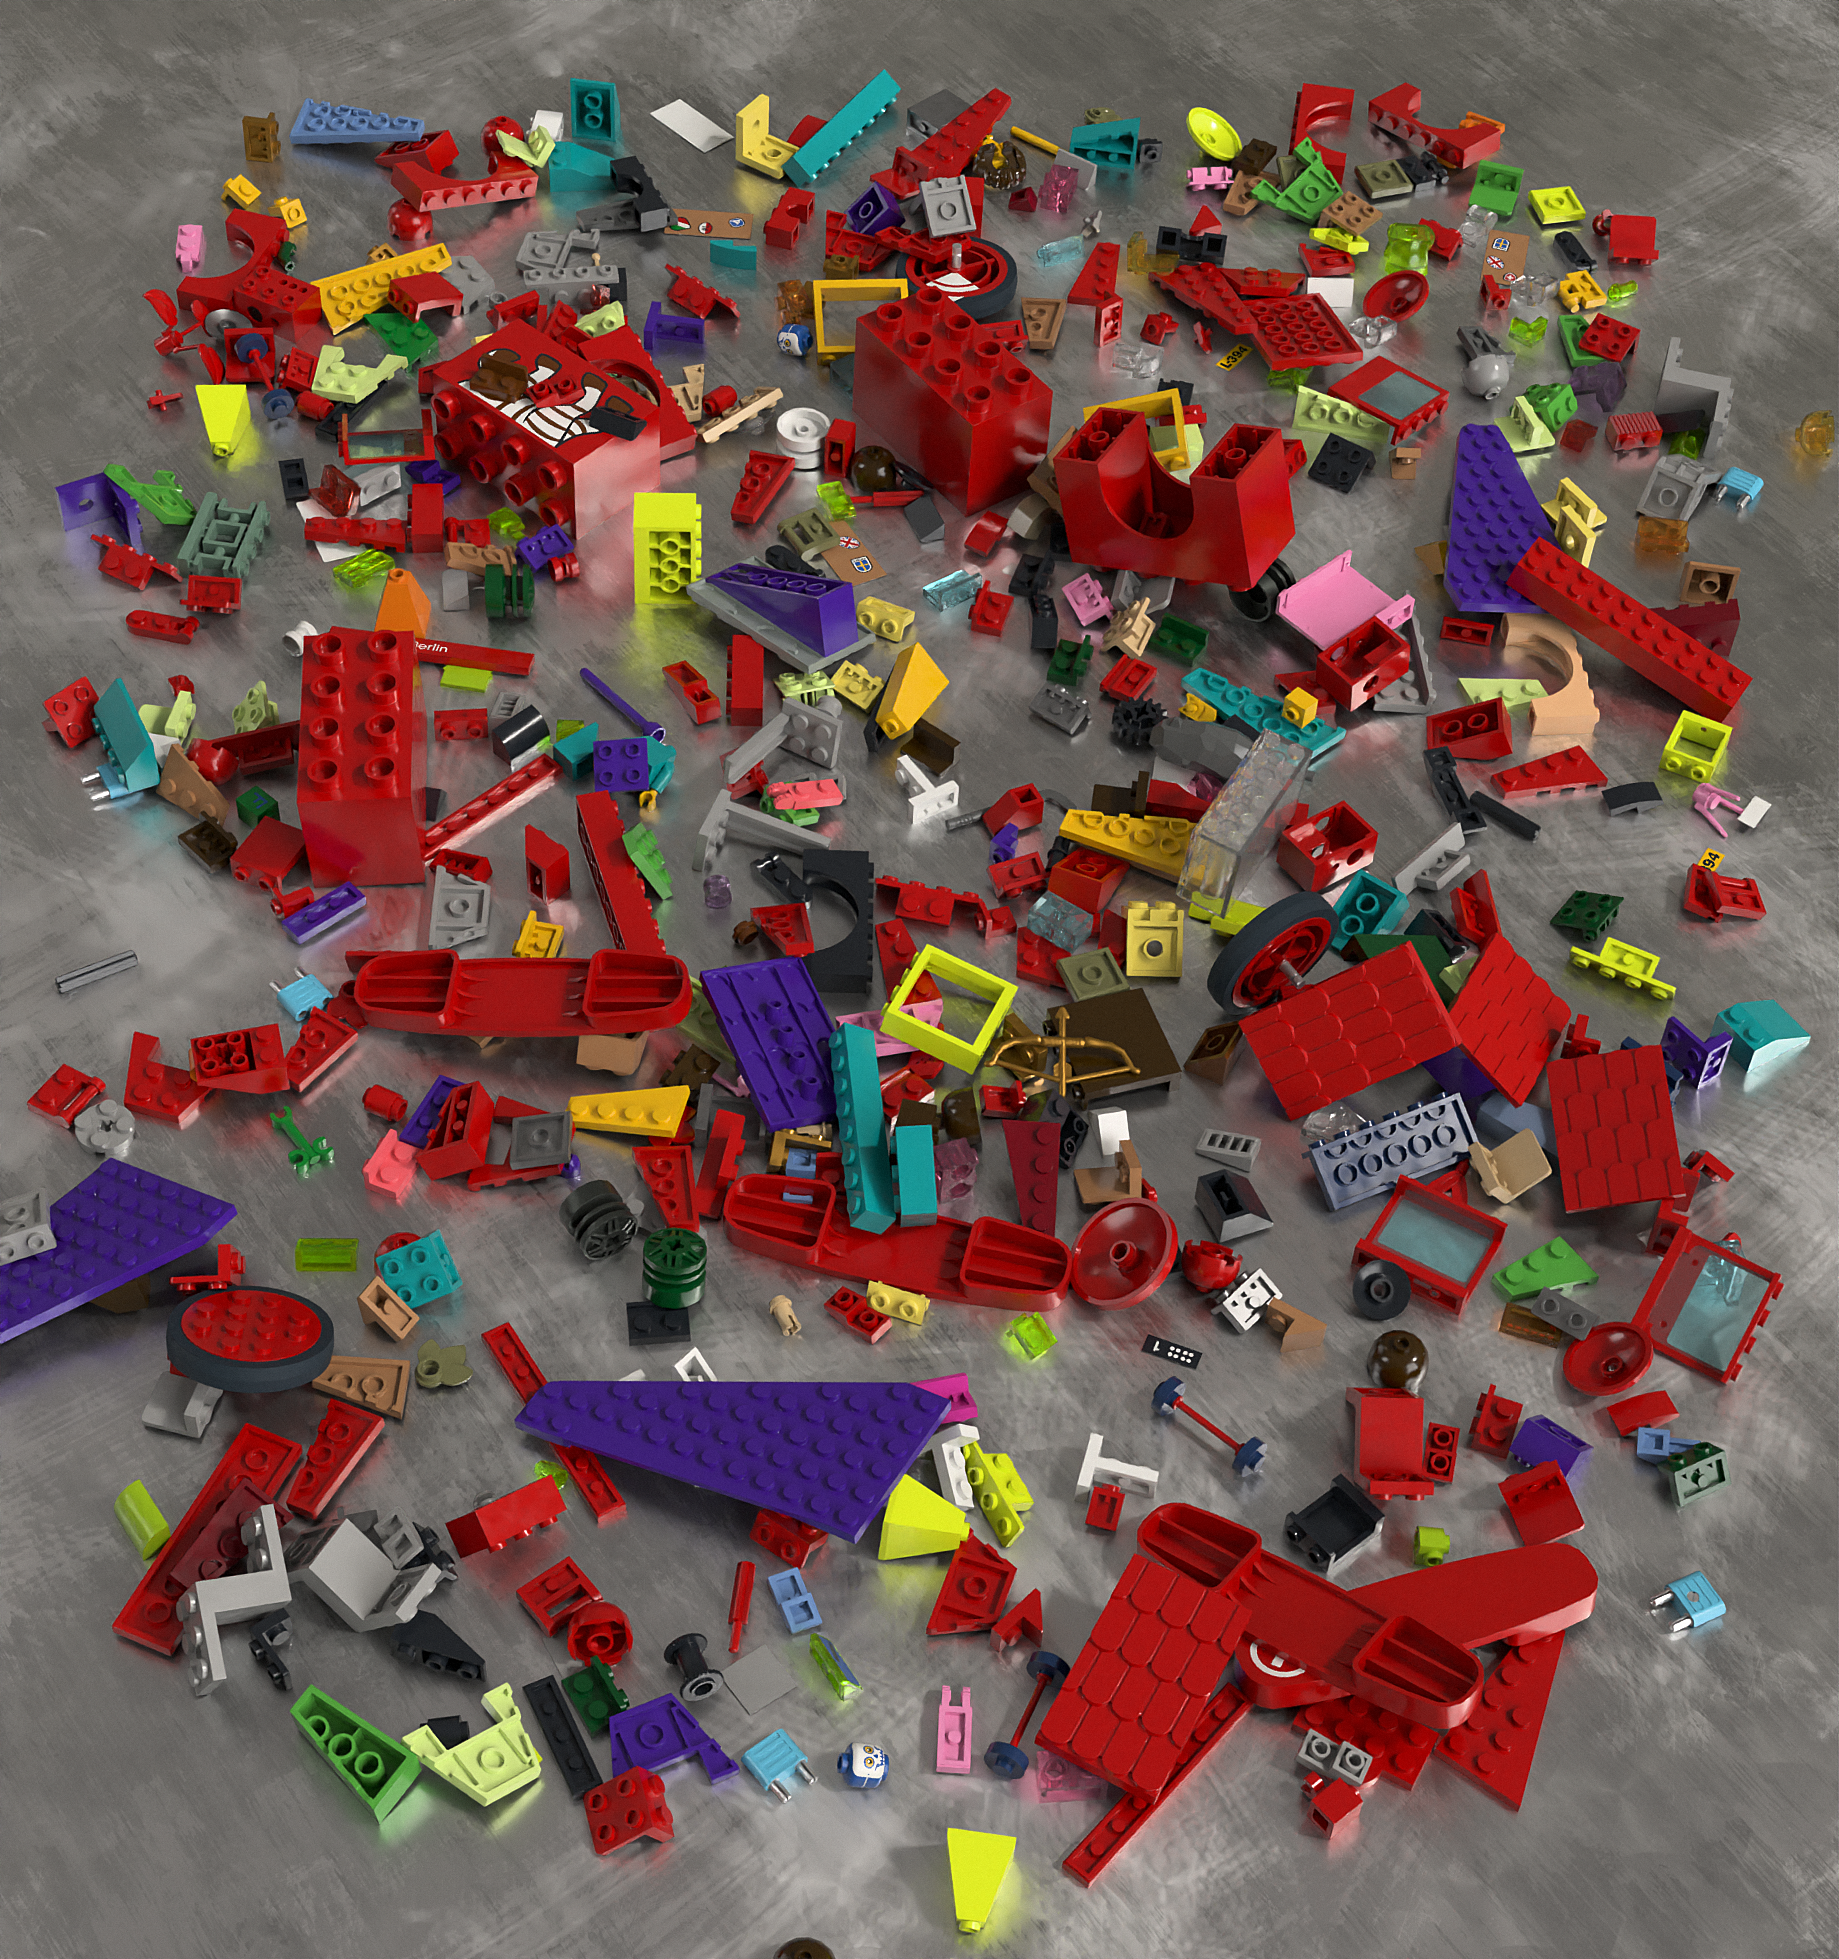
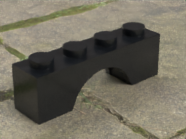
(631, 178)

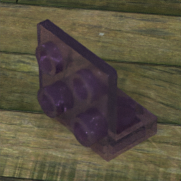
(1603, 379)

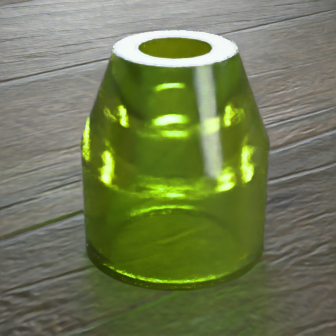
(545, 1468)

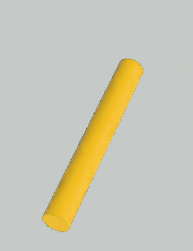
(1030, 138)

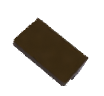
(932, 748)

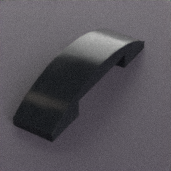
(1449, 791)

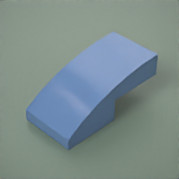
(800, 1164)
(1657, 1445)
(794, 1601)

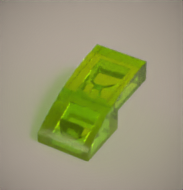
(835, 501)

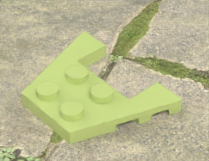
(351, 382)
(487, 1763)

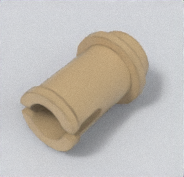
(823, 1130)
(781, 1308)

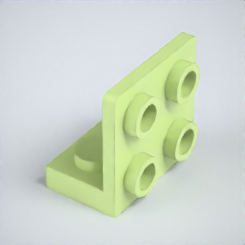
(535, 152)

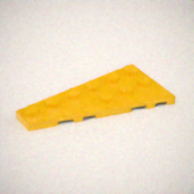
(365, 289)
(1148, 841)

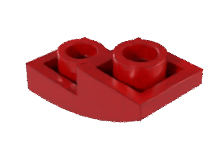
(805, 130)
(561, 392)
(986, 533)
(854, 1314)
(1645, 1409)
(1440, 1452)

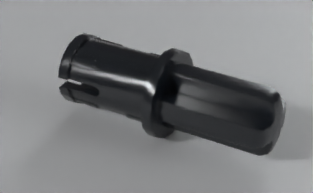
(1058, 851)

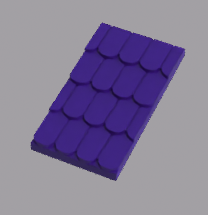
(777, 1038)

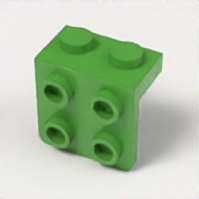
(1496, 187)
(1553, 401)

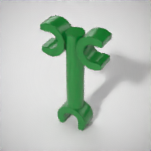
(306, 1153)

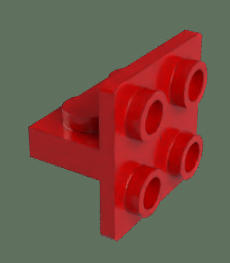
(72, 712)

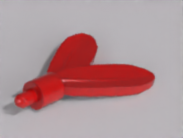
(1454, 1180)

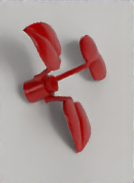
(172, 340)

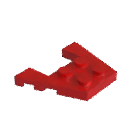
(853, 243)
(921, 245)
(1038, 956)
(159, 1088)
(498, 1174)

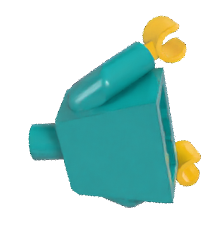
(661, 770)

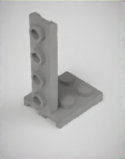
(945, 206)
(796, 729)
(754, 824)

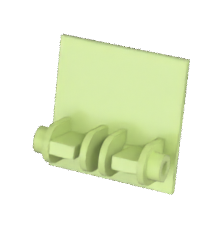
(795, 684)

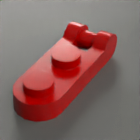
(162, 626)

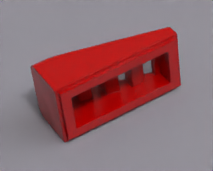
(478, 866)

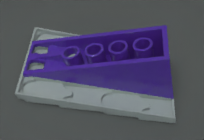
(791, 613)

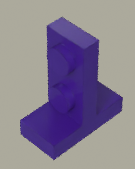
(671, 328)

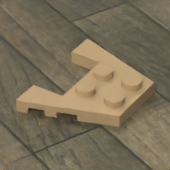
(686, 395)

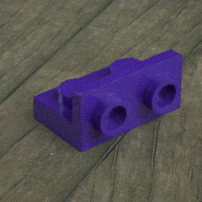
(546, 544)

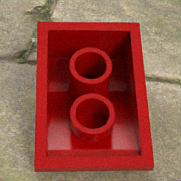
(432, 152)
(1473, 730)
(1087, 878)

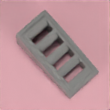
(502, 712)
(1235, 1158)

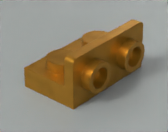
(261, 138)
(1023, 1055)

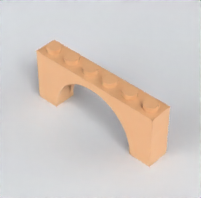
(1572, 707)

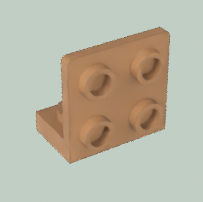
(1350, 214)
(1113, 1182)

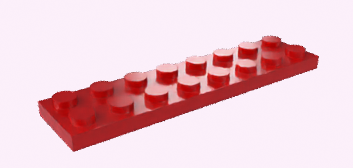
(151, 1610)

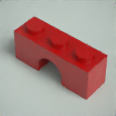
(793, 208)

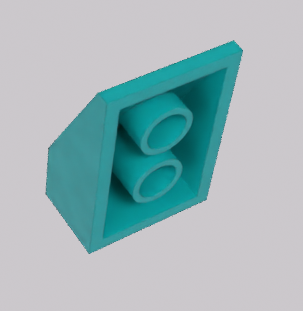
(594, 110)
(578, 169)
(1368, 908)
(1758, 1032)

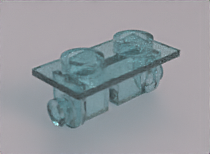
(1062, 250)

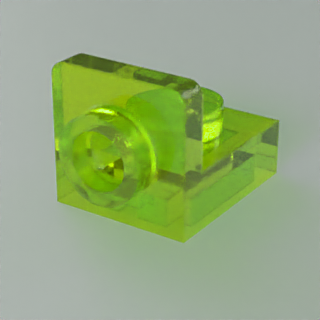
(1032, 1334)

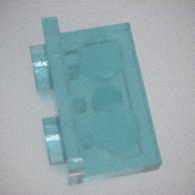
(952, 590)

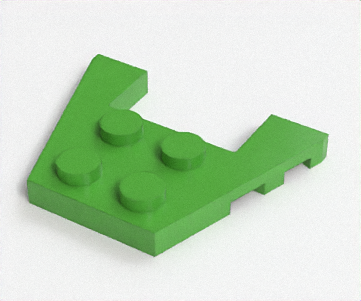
(1308, 193)
(161, 500)

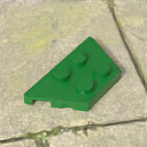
(402, 336)

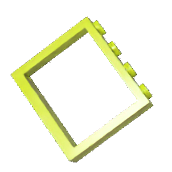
(932, 1039)

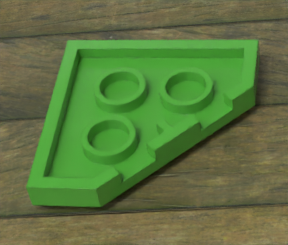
(642, 850)

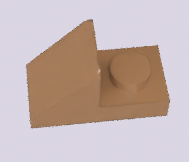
(1403, 462)
(382, 1305)
(1299, 1328)

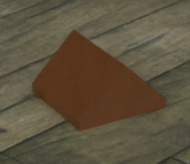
(1217, 1052)

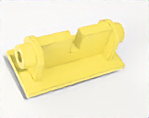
(896, 1302)

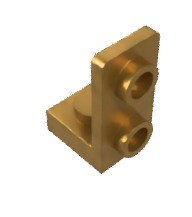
(786, 1137)

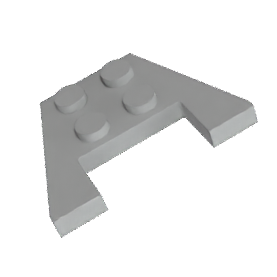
(550, 250)

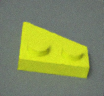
(1339, 239)

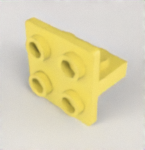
(1571, 495)

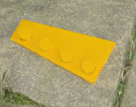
(634, 1112)

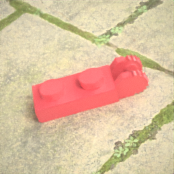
(805, 794)

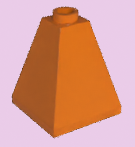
(403, 605)

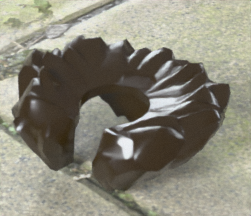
(1001, 178)

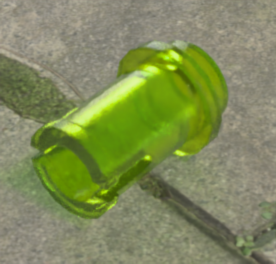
(1619, 291)

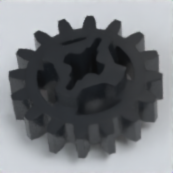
(1137, 719)

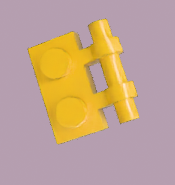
(1584, 291)

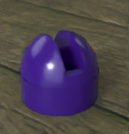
(574, 1168)

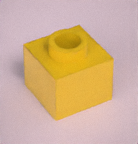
(1299, 707)

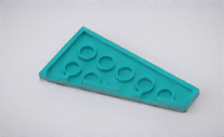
(1258, 711)

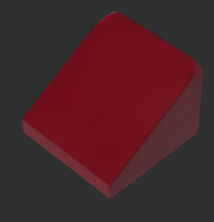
(1023, 200)

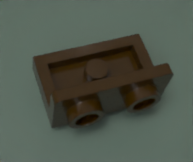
(1253, 157)
(209, 843)
(692, 1070)

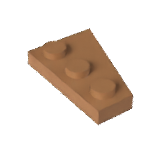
(1043, 320)
(473, 559)
(188, 788)

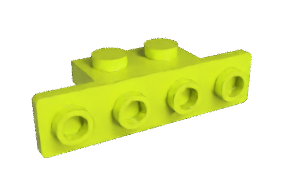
(1235, 920)
(1627, 964)
(997, 1491)

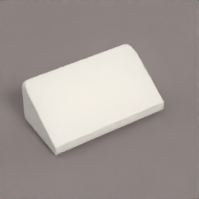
(1335, 291)

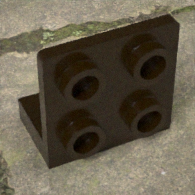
(1116, 800)

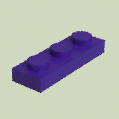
(323, 912)
(427, 1113)

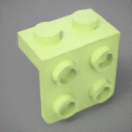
(169, 721)

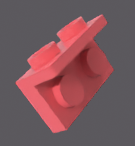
(390, 1166)

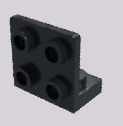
(1341, 463)

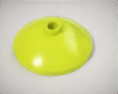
(1213, 134)

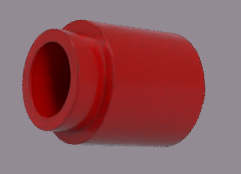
(719, 400)
(313, 405)
(384, 1103)

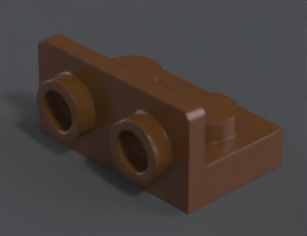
(500, 379)

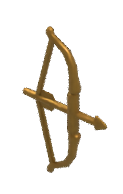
(1062, 1070)

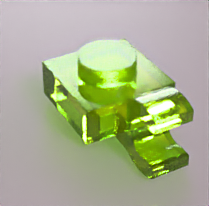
(505, 522)

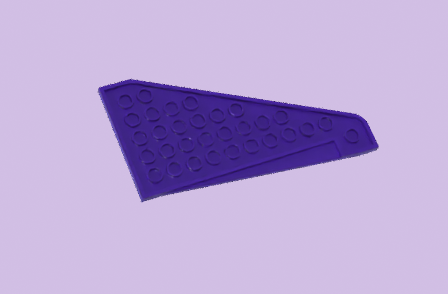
(786, 1446)

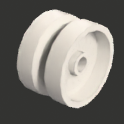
(802, 436)

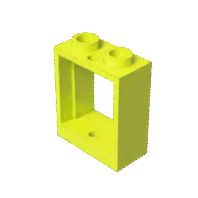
(1690, 727)

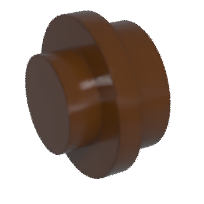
(745, 932)

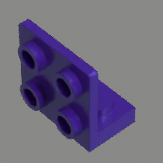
(621, 765)
(1691, 1056)

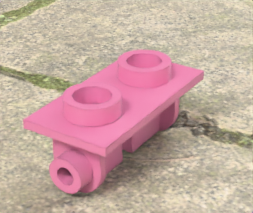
(1200, 180)

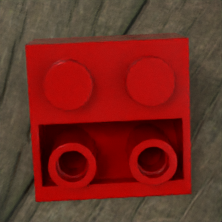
(545, 866)

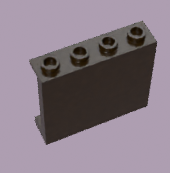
(1128, 1023)

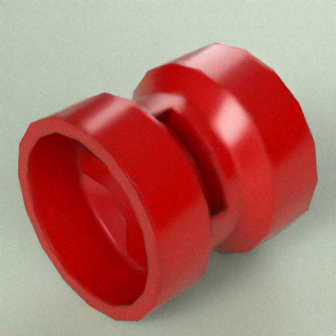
(563, 567)

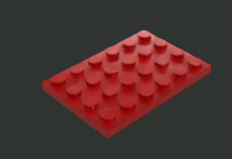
(1300, 332)

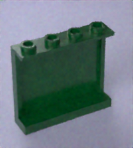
(1428, 947)

